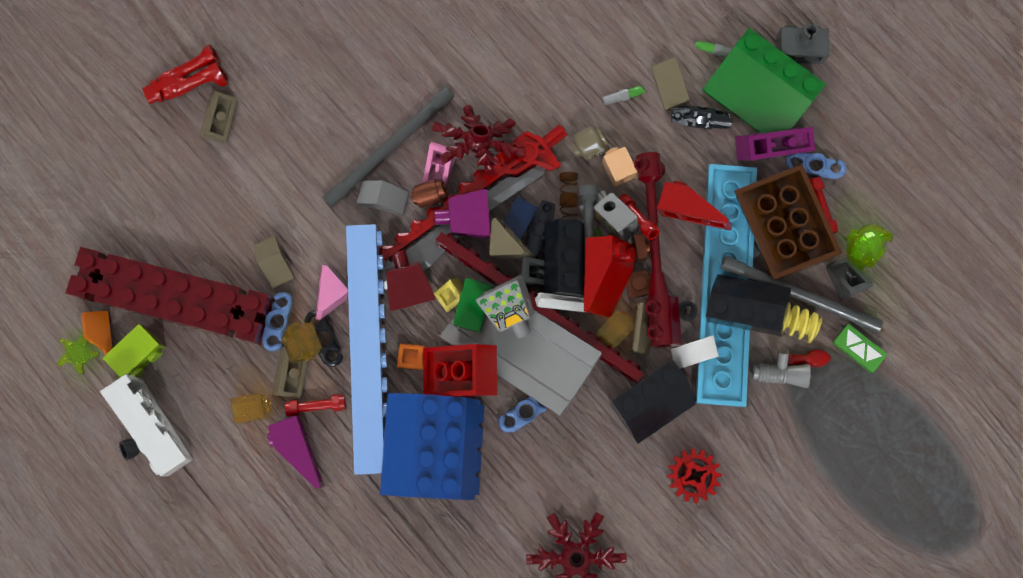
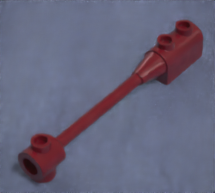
(661, 307)

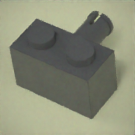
(804, 44)

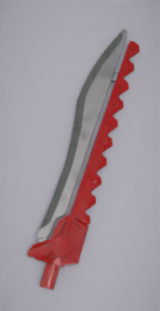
(536, 155)

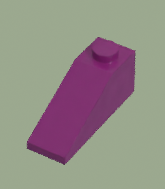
(774, 143)
(293, 445)

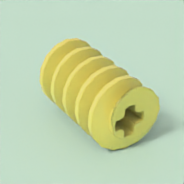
(802, 322)

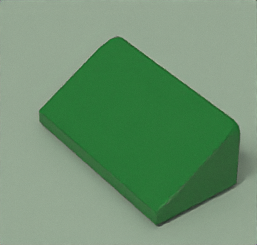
(468, 312)

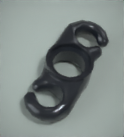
(324, 326)

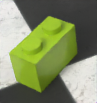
(135, 352)

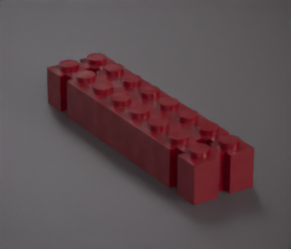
(169, 295)

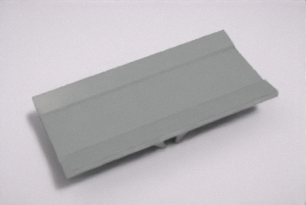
(543, 364)

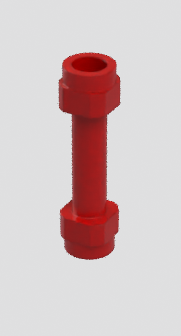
(818, 186)
(647, 227)
(294, 408)

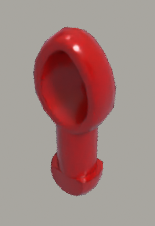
(814, 358)

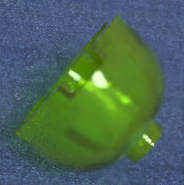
(867, 245)

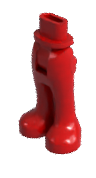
(174, 81)

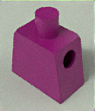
(467, 215)

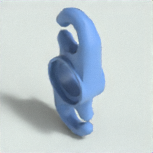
(825, 172)
(269, 330)
(520, 421)

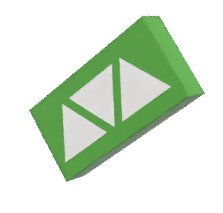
(859, 348)

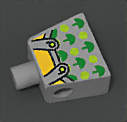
(615, 216)
(508, 306)

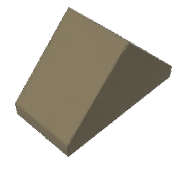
(505, 243)
(273, 262)

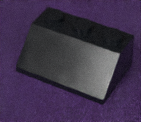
(564, 258)
(748, 305)
(654, 402)

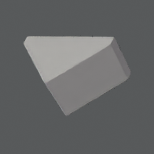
(382, 196)

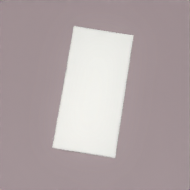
(695, 352)

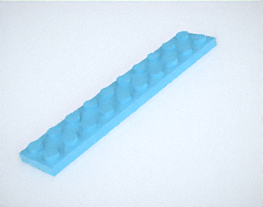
(725, 377)

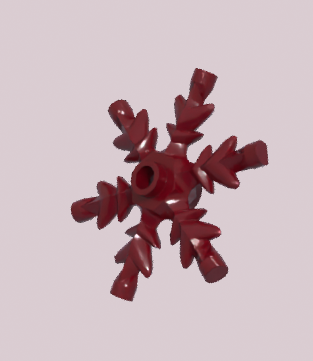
(478, 140)
(582, 548)

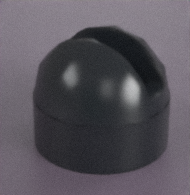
(682, 310)
(129, 448)

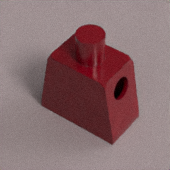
(406, 283)

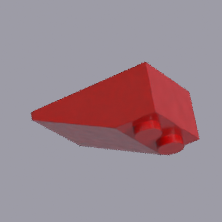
(607, 271)
(460, 370)

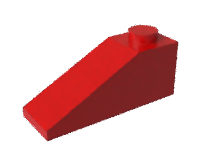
(684, 204)

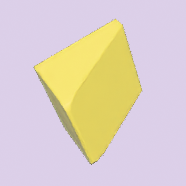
(449, 294)

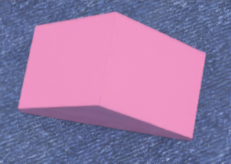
(435, 167)
(330, 293)

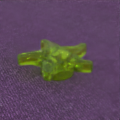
(76, 353)

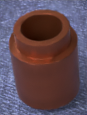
(429, 193)

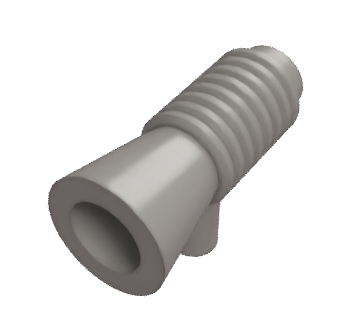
(781, 373)

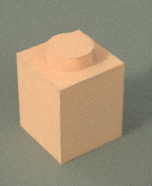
(619, 166)

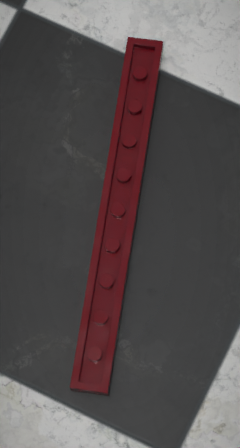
(490, 272)

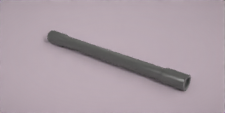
(342, 188)
(859, 318)

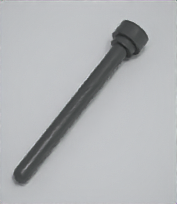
(588, 195)

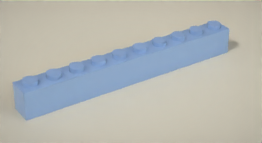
(366, 346)

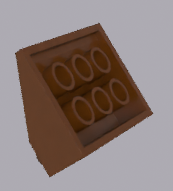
(788, 222)

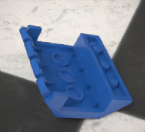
(432, 446)

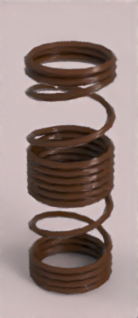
(568, 199)

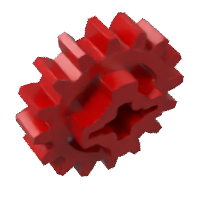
(699, 486)

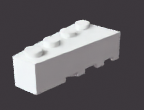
(147, 424)

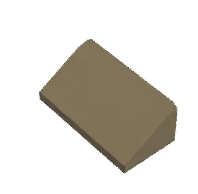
(670, 84)
(218, 116)
(640, 340)
(289, 377)

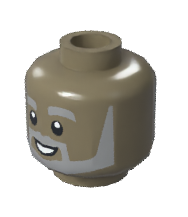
(589, 143)

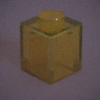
(616, 328)
(301, 342)
(250, 408)

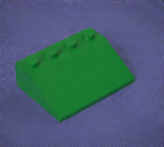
(763, 85)

